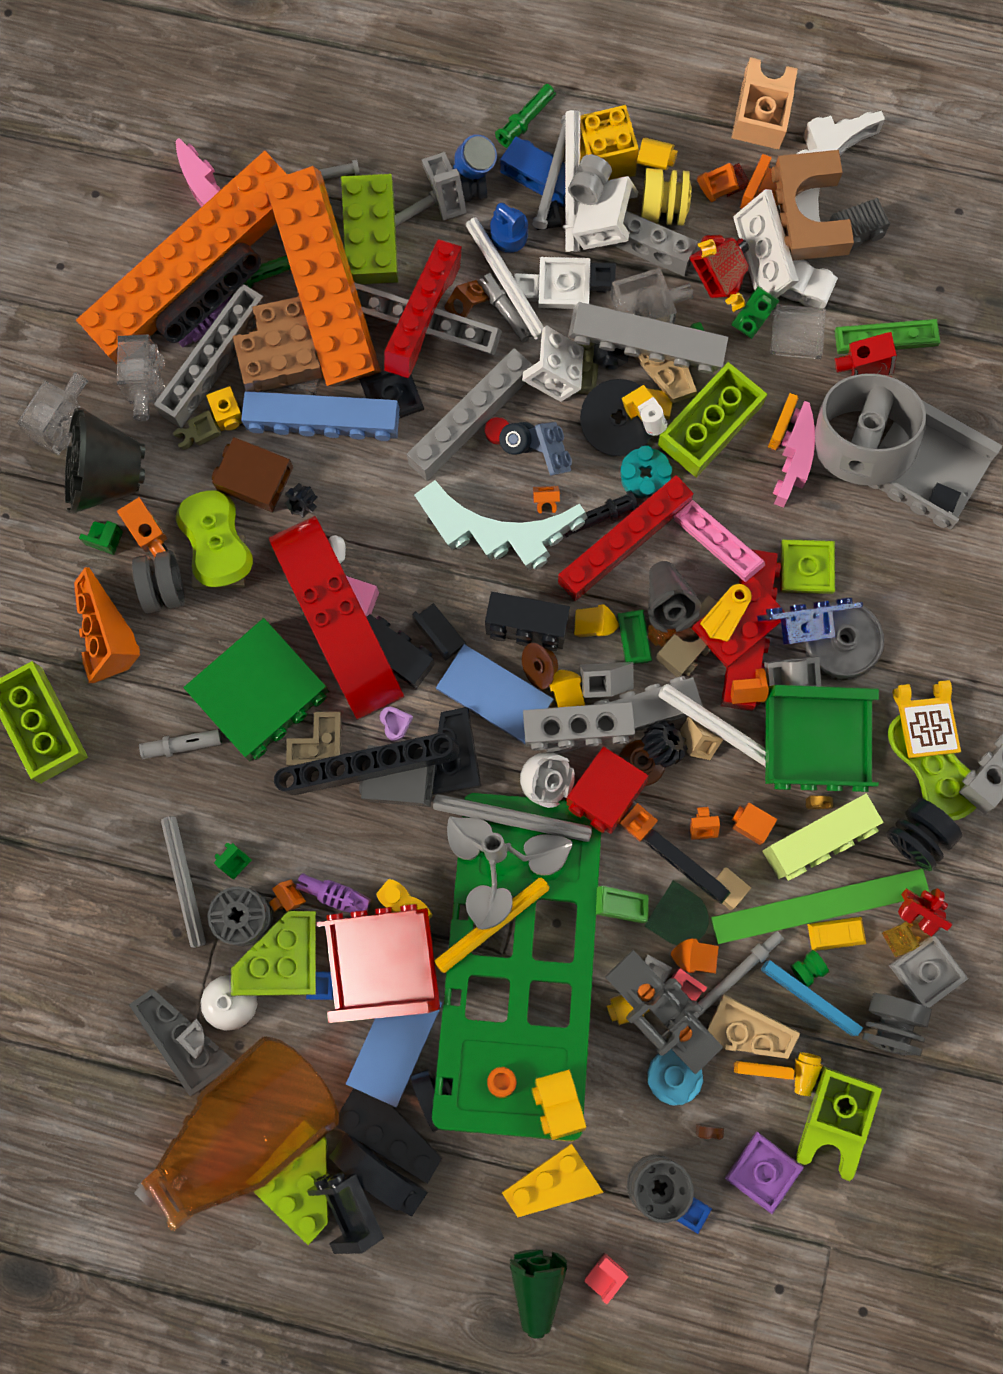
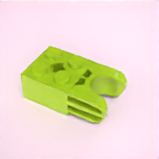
(843, 1129)

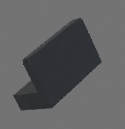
(439, 631)

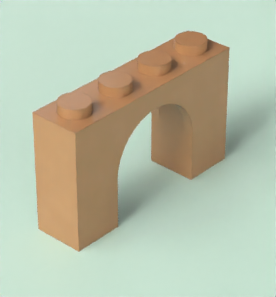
(804, 236)

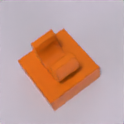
(546, 494)
(638, 822)
(703, 825)
(286, 897)

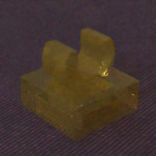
(901, 939)

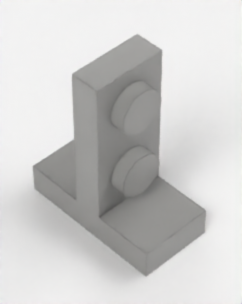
(446, 185)

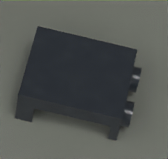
(351, 1212)

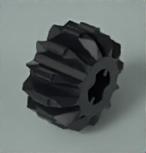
(664, 744)

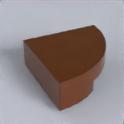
(709, 1132)

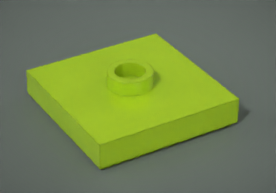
(808, 566)

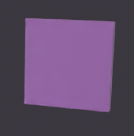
(764, 1172)

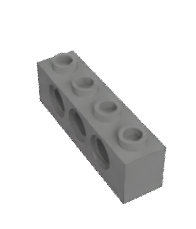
(657, 244)
(618, 713)
(978, 788)

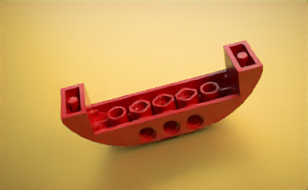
(336, 617)

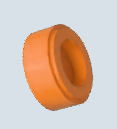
(501, 1082)

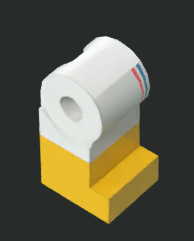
(643, 404)

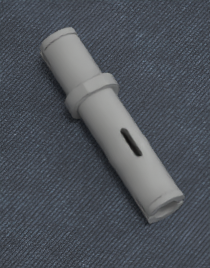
(500, 299)
(168, 745)

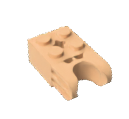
(764, 106)

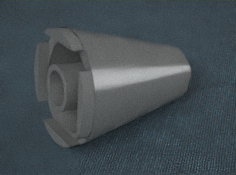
(671, 599)

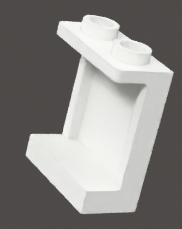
(603, 222)

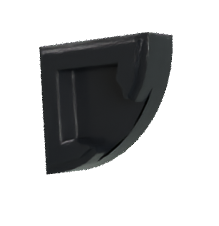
(553, 216)

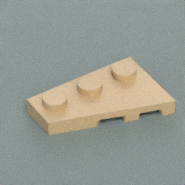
(672, 380)
(750, 1031)

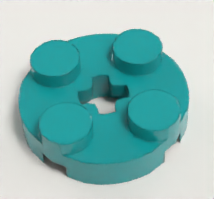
(645, 458)

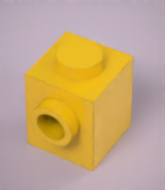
(225, 409)

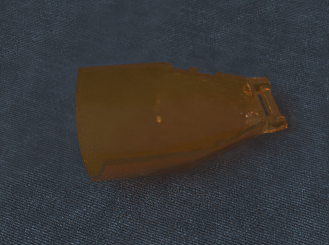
(244, 1131)

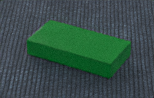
(634, 637)

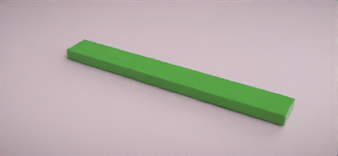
(817, 906)

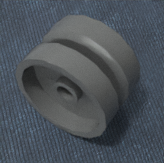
(158, 582)

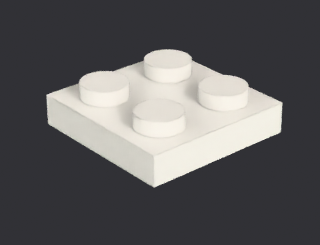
(563, 282)

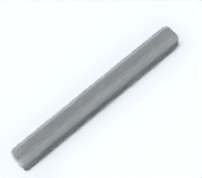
(183, 882)

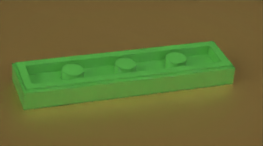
(905, 334)

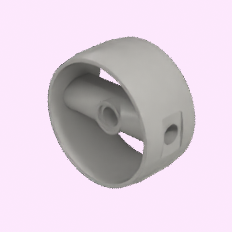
(878, 399)

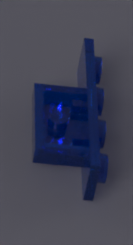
(811, 623)

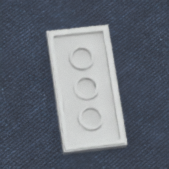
(768, 254)

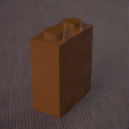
(252, 474)

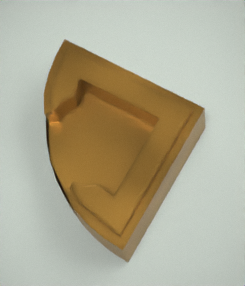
(819, 802)

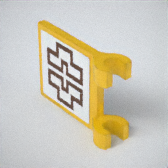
(928, 723)

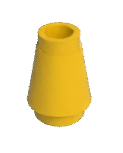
(806, 1073)

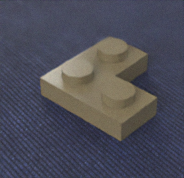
(324, 744)

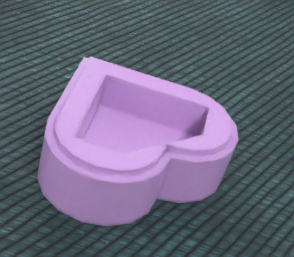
(395, 723)

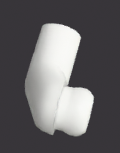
(338, 546)

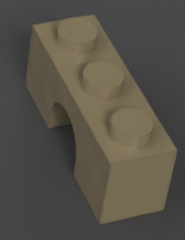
(680, 655)

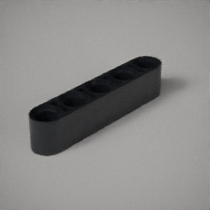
(212, 280)

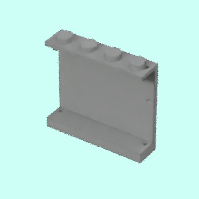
(948, 456)

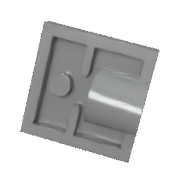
(794, 672)

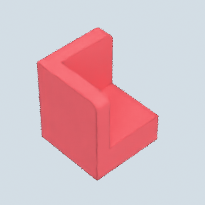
(690, 986)
(606, 1278)

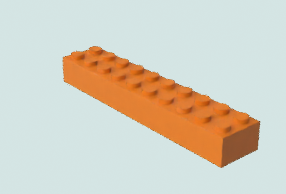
(232, 216)

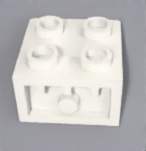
(559, 366)

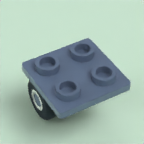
(544, 437)

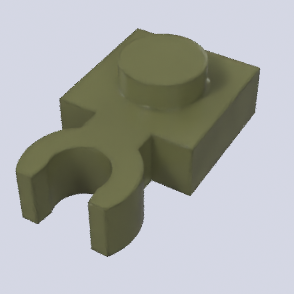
(201, 430)

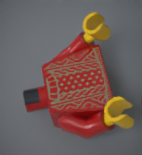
(722, 267)

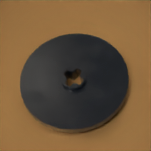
(599, 426)

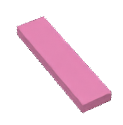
(719, 541)

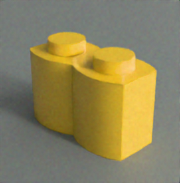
(656, 154)
(395, 895)
(559, 1104)

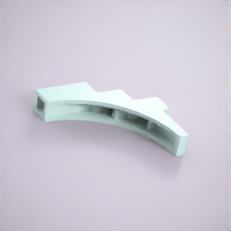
(495, 537)

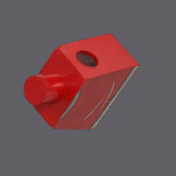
(869, 356)

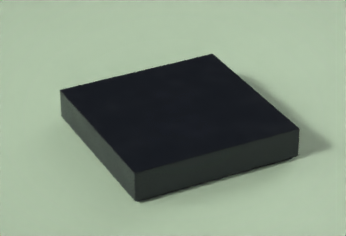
(393, 387)

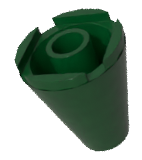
(537, 1289)

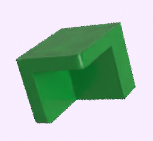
(103, 536)

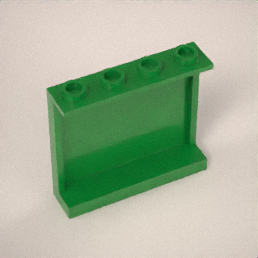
(257, 690)
(819, 737)

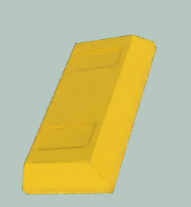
(836, 934)

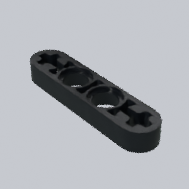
(686, 866)

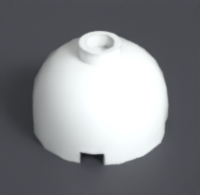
(547, 779)
(224, 1010)

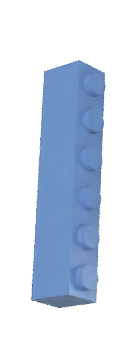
(320, 415)

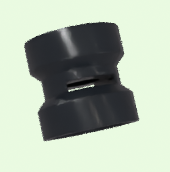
(474, 188)

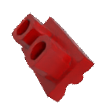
(930, 908)

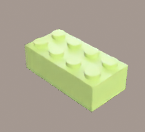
(827, 834)

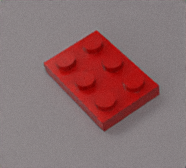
(749, 629)

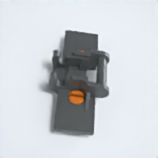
(672, 1007)

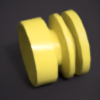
(666, 196)

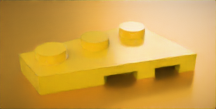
(552, 1184)

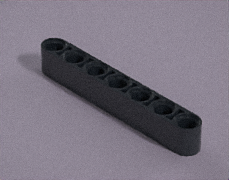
(378, 768)

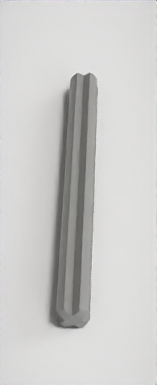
(512, 817)

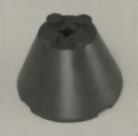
(100, 463)

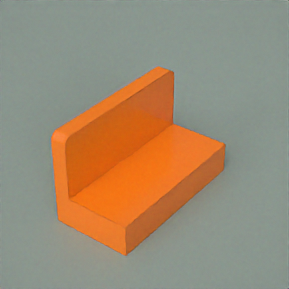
(760, 181)

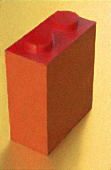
(606, 790)

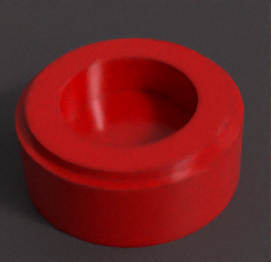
(493, 429)

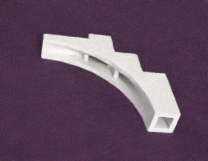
(824, 135)

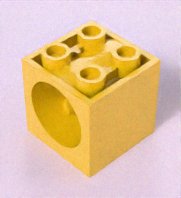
(611, 137)

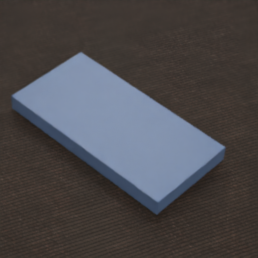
(491, 691)
(391, 1055)

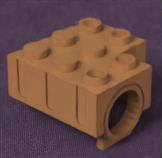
(280, 349)

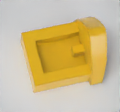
(595, 621)
(567, 689)

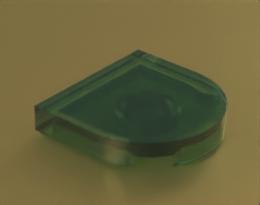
(679, 916)

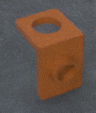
(469, 294)

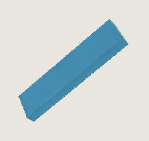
(811, 998)

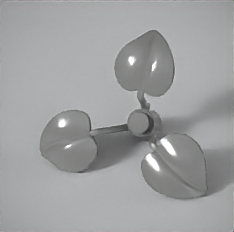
(492, 905)

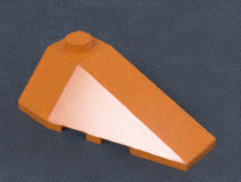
(107, 636)

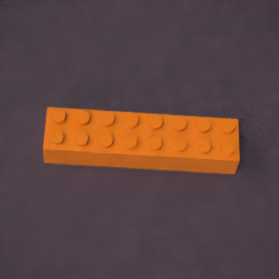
(322, 276)

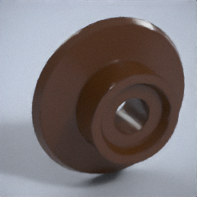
(539, 665)
(633, 751)

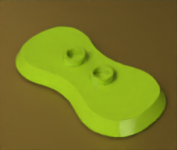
(217, 550)
(938, 775)

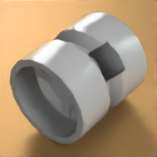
(589, 180)

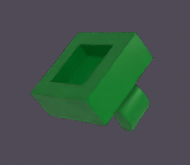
(232, 860)

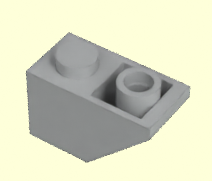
(606, 679)

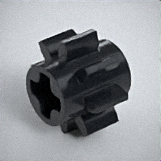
(301, 500)

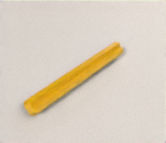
(478, 936)

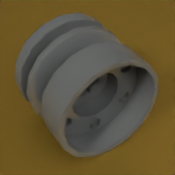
(254, 922)
(896, 1024)
(675, 1192)

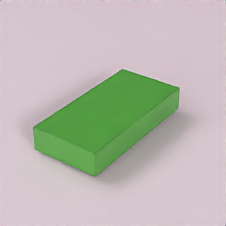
(622, 904)

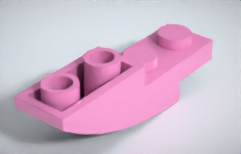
(197, 173)
(799, 453)

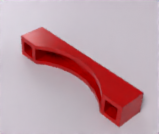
(410, 331)

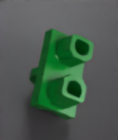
(755, 312)

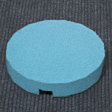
(673, 1080)

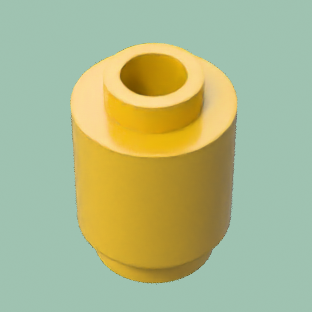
(620, 1009)

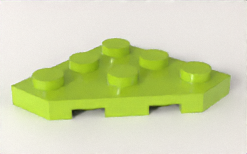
(280, 960)
(290, 1198)

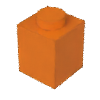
(753, 823)

